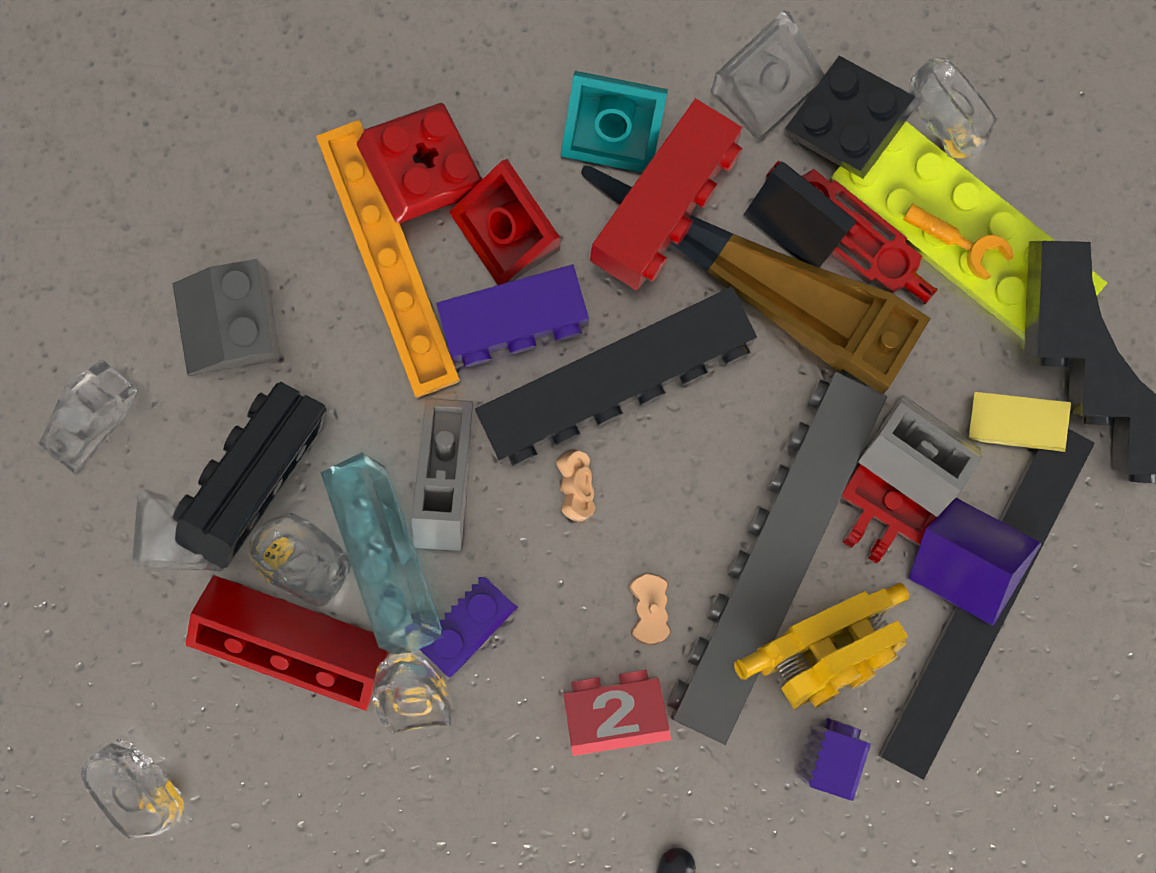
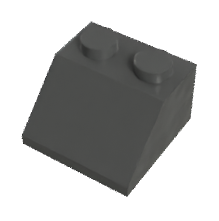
(226, 317)

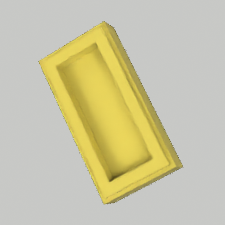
(1019, 421)

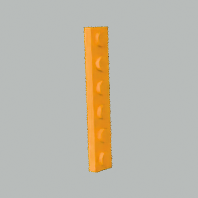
(388, 264)

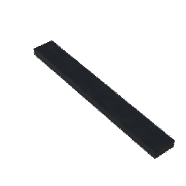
(968, 639)

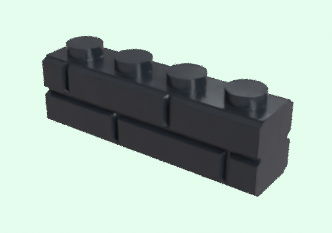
(249, 474)

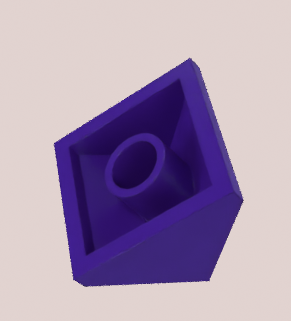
(972, 560)

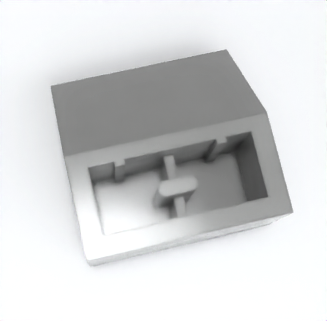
(921, 456)

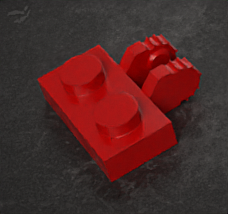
(888, 506)

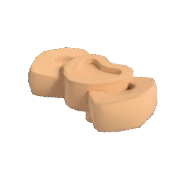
(576, 485)
(651, 604)

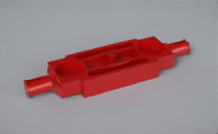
(888, 262)

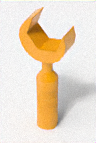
(951, 236)

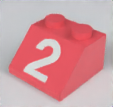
(615, 713)

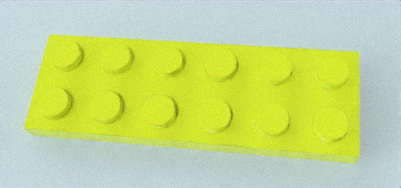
(924, 175)

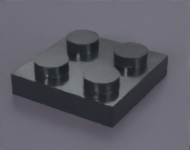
(851, 116)

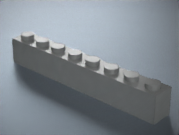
(778, 555)

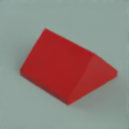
(505, 225)

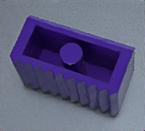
(469, 626)
(834, 759)

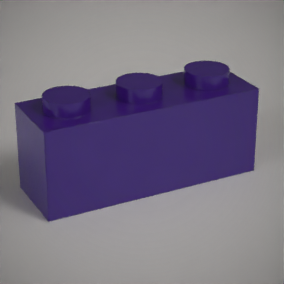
(513, 316)

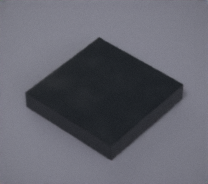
(799, 216)

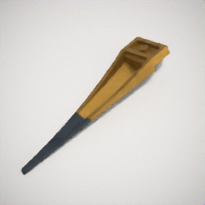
(830, 314)

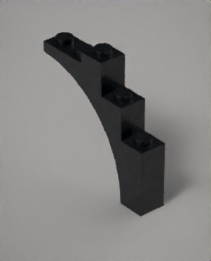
(1067, 324)

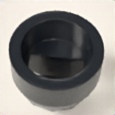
(676, 861)

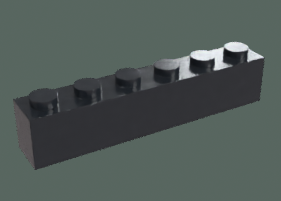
(616, 376)

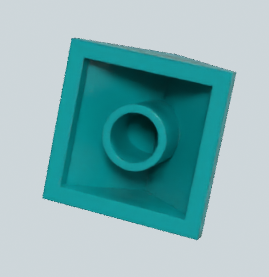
(613, 121)

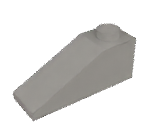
(442, 475)

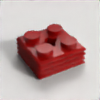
(411, 187)

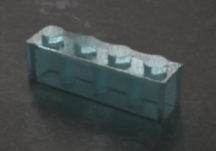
(382, 555)

